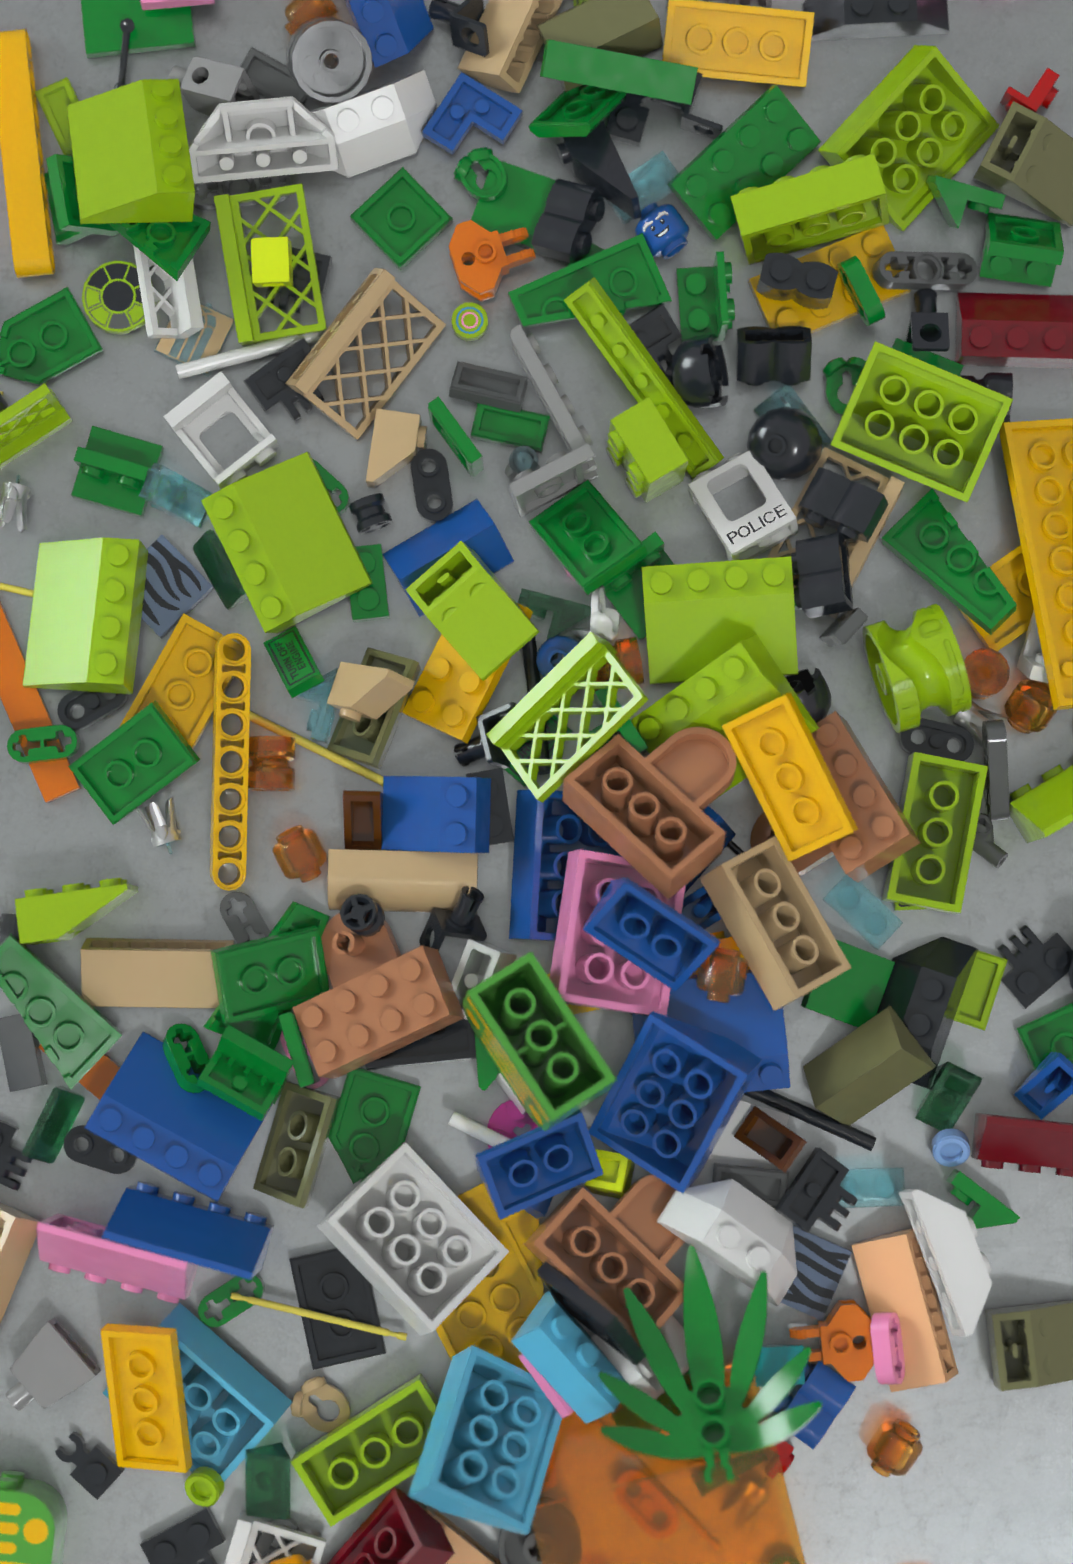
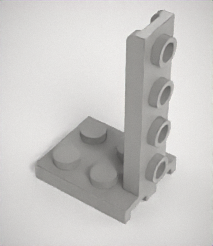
(563, 470)

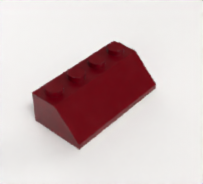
(1014, 330)
(1023, 1142)
(397, 1534)

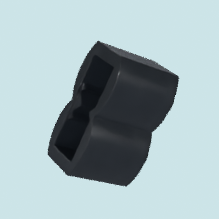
(568, 220)
(805, 283)
(773, 354)
(842, 505)
(822, 575)

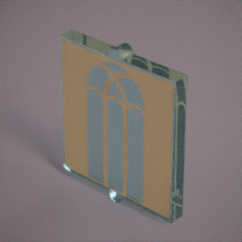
(201, 344)

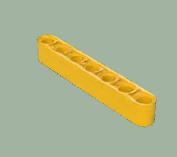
(23, 159)
(239, 778)

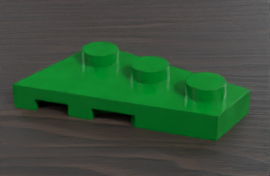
(167, 243)

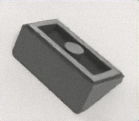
(20, 1054)

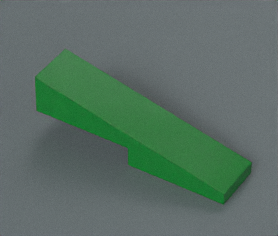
(618, 71)

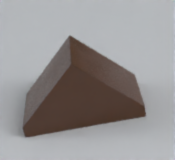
(362, 819)
(770, 1139)

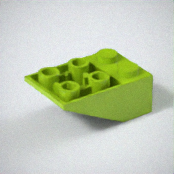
(472, 610)
(61, 916)

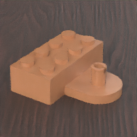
(655, 803)
(881, 825)
(375, 1000)
(615, 1249)

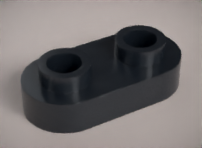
(431, 485)
(94, 706)
(935, 740)
(98, 1152)

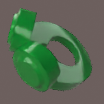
(468, 177)
(833, 372)

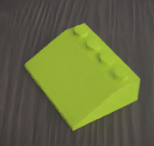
(917, 126)
(132, 155)
(921, 421)
(286, 542)
(711, 606)
(86, 615)
(718, 694)
(1045, 807)

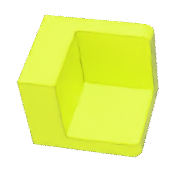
(271, 262)
(616, 1177)

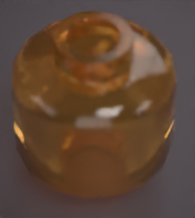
(304, 10)
(1030, 706)
(299, 853)
(722, 975)
(894, 1448)

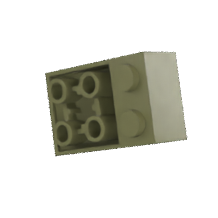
(1031, 163)
(1031, 1344)

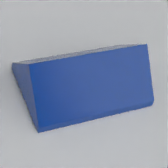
(425, 548)
(649, 933)
(538, 1165)

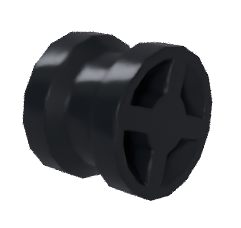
(370, 513)
(356, 909)

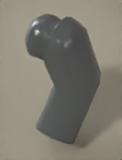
(984, 842)

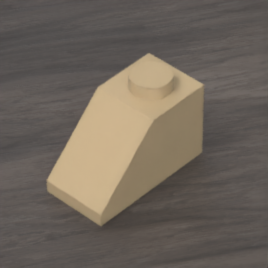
(393, 444)
(366, 691)

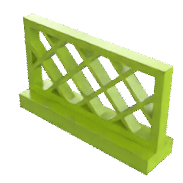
(239, 271)
(30, 423)
(553, 697)

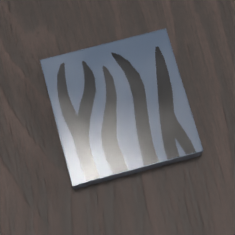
(170, 587)
(818, 1273)

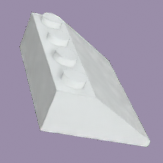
(413, 1239)

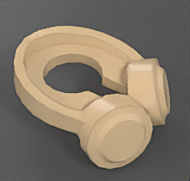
(304, 1408)

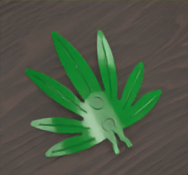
(711, 1414)

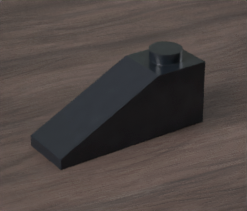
(600, 166)

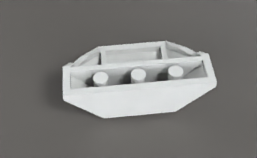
(379, 123)
(261, 141)
(735, 1233)
(951, 1257)

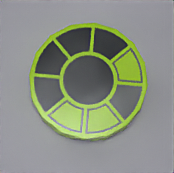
(114, 298)

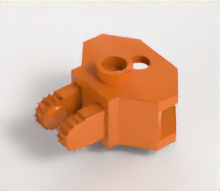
(488, 256)
(837, 1337)

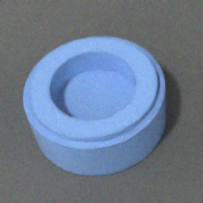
(950, 1147)

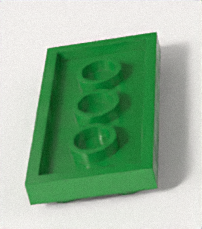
(748, 153)

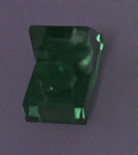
(565, 613)
(947, 1096)

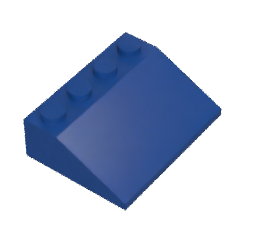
(540, 857)
(745, 1020)
(674, 1098)
(173, 1130)
(190, 1230)

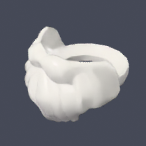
(603, 620)

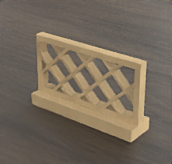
(348, 327)
(858, 551)

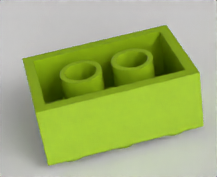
(646, 451)

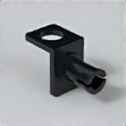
(463, 21)
(690, 122)
(926, 327)
(481, 745)
(458, 923)

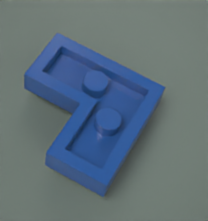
(467, 106)

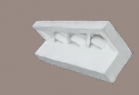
(181, 303)

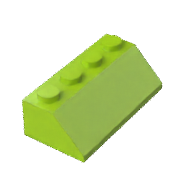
(811, 208)

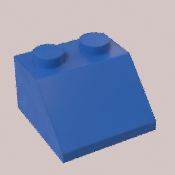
(390, 26)

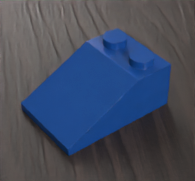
(436, 814)

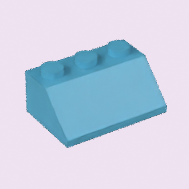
(567, 1358)

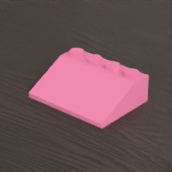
(584, 967)
(79, 1246)

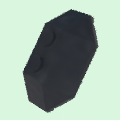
(876, 18)
(927, 993)

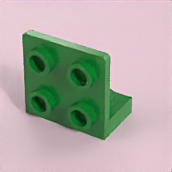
(704, 299)
(626, 587)

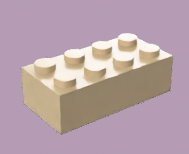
(775, 923)

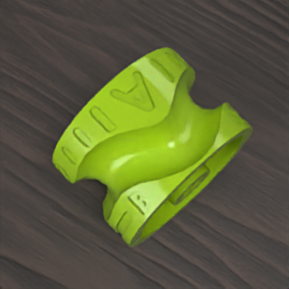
(917, 668)

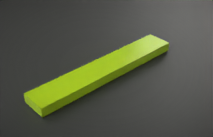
(641, 373)

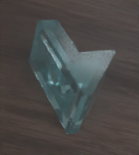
(175, 495)
(320, 720)

